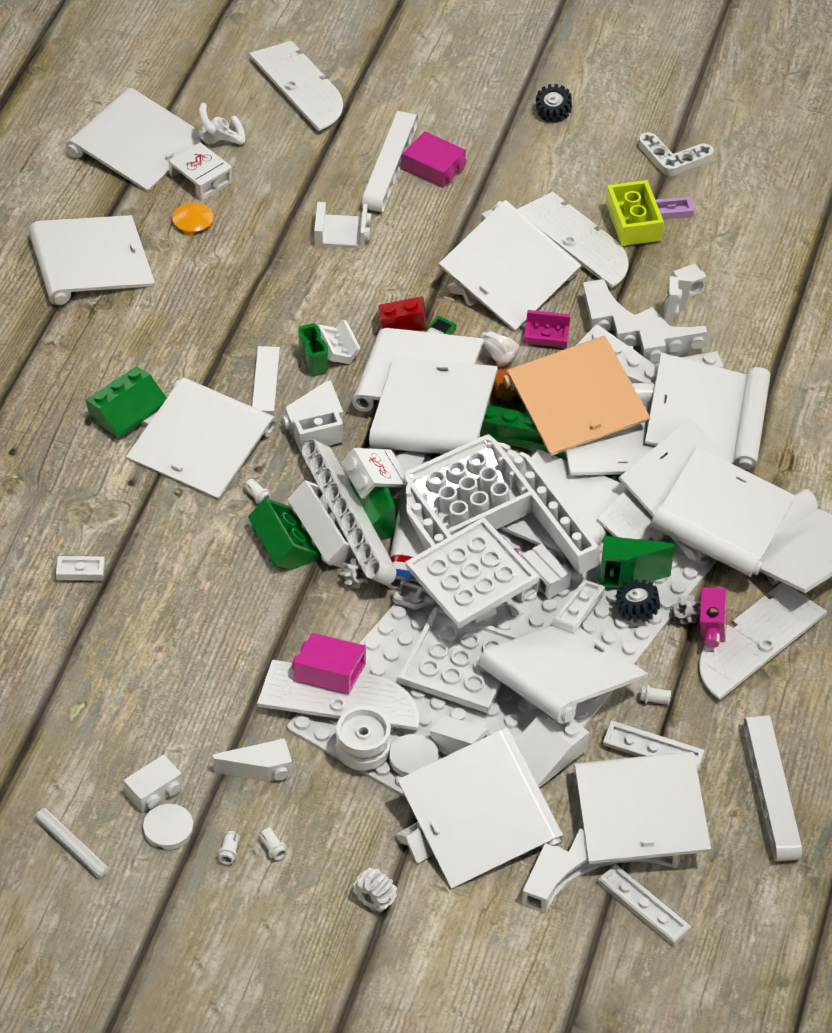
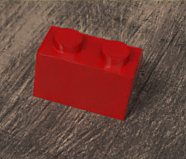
(404, 314)

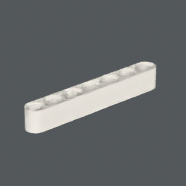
(390, 161)
(772, 788)

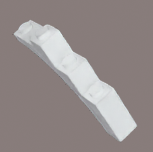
(636, 331)
(558, 868)

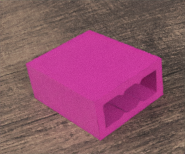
(434, 159)
(329, 663)

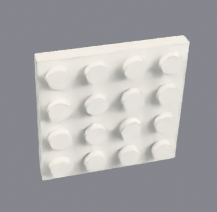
(471, 572)
(448, 661)

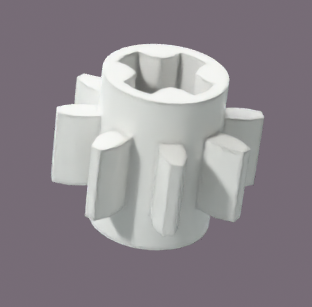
(353, 574)
(687, 609)

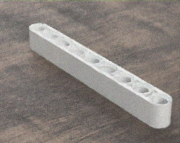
(349, 512)

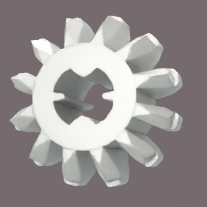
(375, 889)

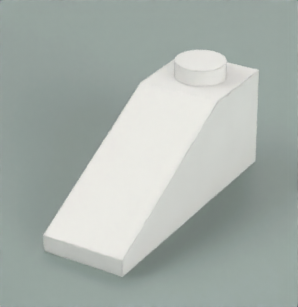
(260, 762)

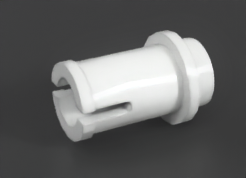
(257, 491)
(655, 695)
(276, 849)
(227, 853)

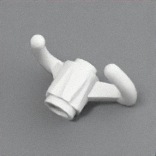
(219, 129)

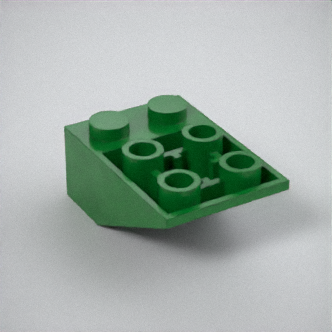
(634, 559)

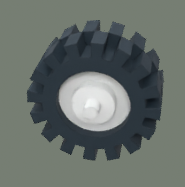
(553, 103)
(638, 600)

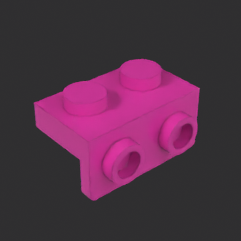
(547, 328)

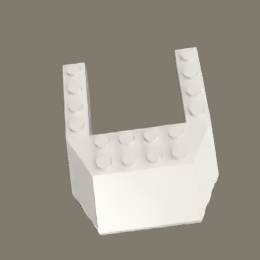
(493, 484)

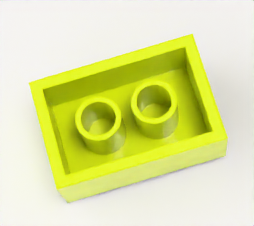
(634, 213)

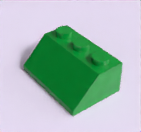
(125, 402)
(509, 424)
(380, 510)
(283, 535)

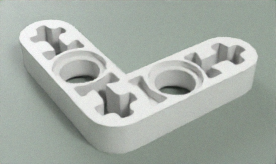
(670, 163)

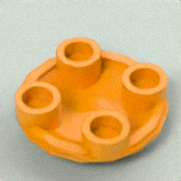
(192, 218)

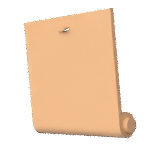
(577, 395)

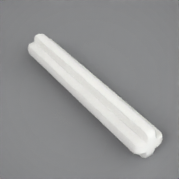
(71, 843)

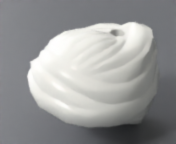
(499, 348)

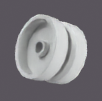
(363, 738)

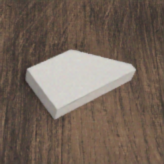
(412, 596)

